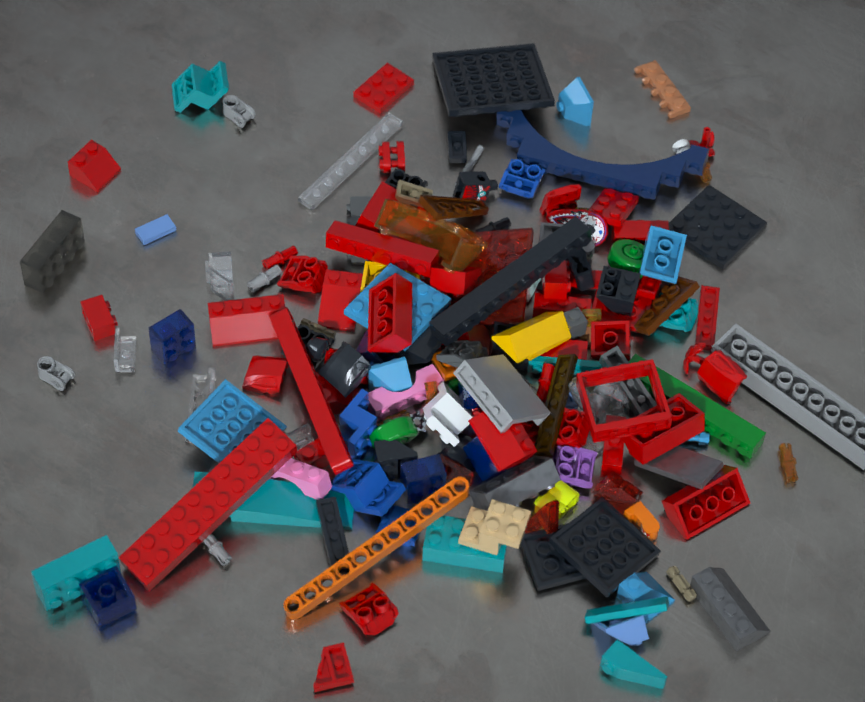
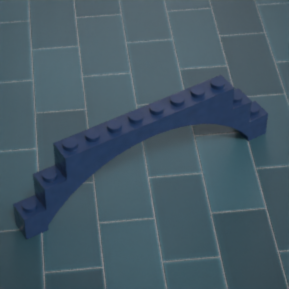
(637, 179)

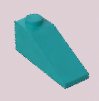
(629, 666)

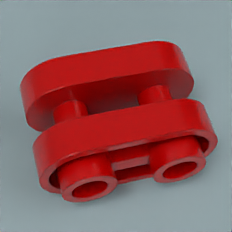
(385, 151)

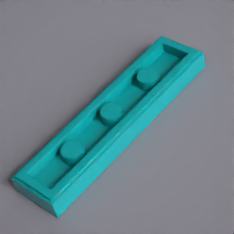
(627, 610)

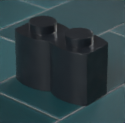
(581, 270)

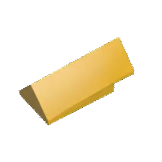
(534, 336)

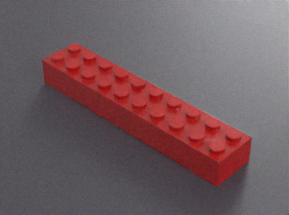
(208, 504)

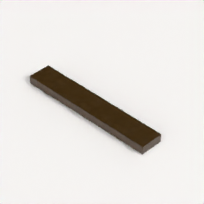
(555, 403)

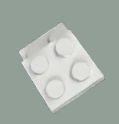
(447, 414)

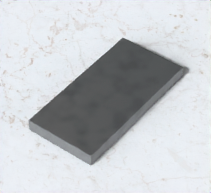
(684, 466)

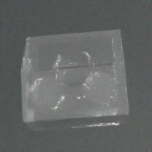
(220, 274)

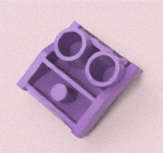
(575, 465)

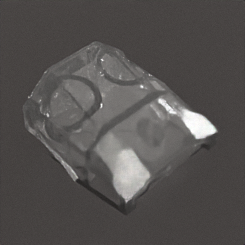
(615, 397)
(596, 402)

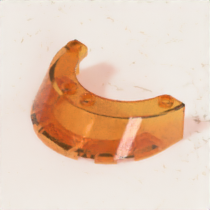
(455, 243)

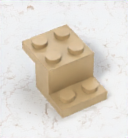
(494, 527)

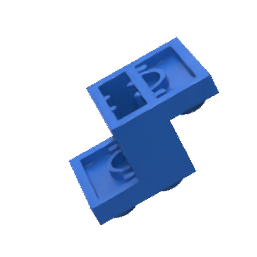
(357, 425)
(368, 488)

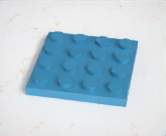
(426, 302)
(225, 421)

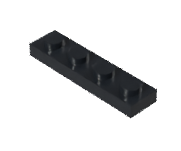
(332, 531)

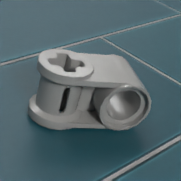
(237, 110)
(56, 375)

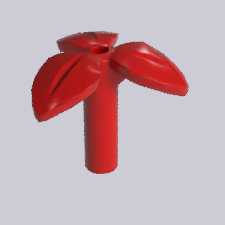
(707, 141)
(691, 356)

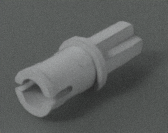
(264, 278)
(216, 548)

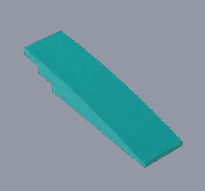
(285, 504)

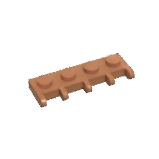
(664, 88)

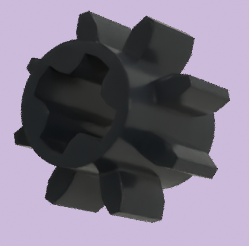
(421, 419)

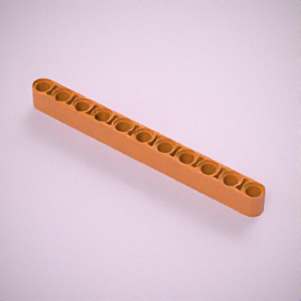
(372, 556)

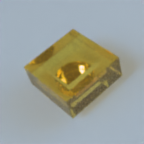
(592, 315)

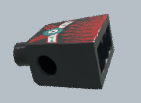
(474, 185)

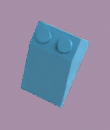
(662, 254)

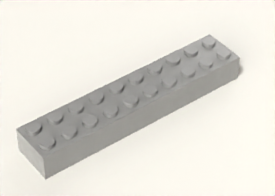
(797, 394)

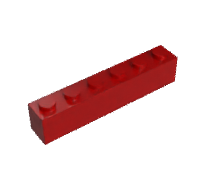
(381, 248)

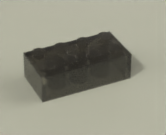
(52, 251)

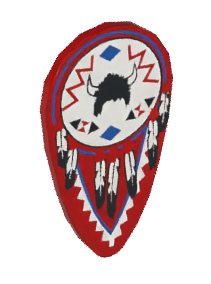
(592, 219)

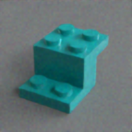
(200, 86)

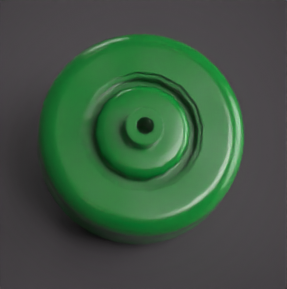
(626, 255)
(400, 429)

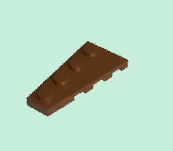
(452, 207)
(671, 299)

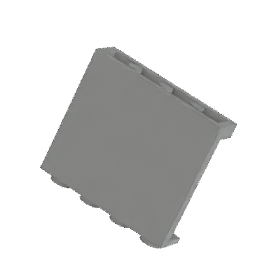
(501, 391)

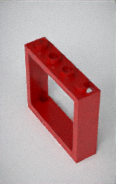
(627, 426)

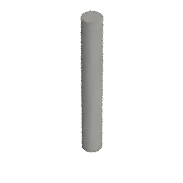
(473, 159)

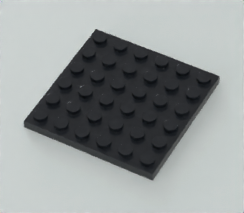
(492, 80)

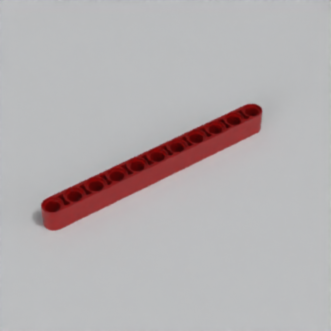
(311, 391)

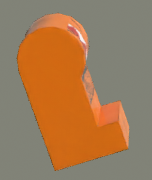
(643, 520)

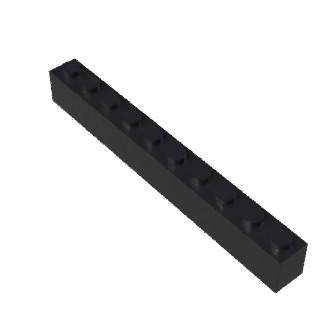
(510, 281)

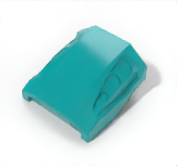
(683, 317)

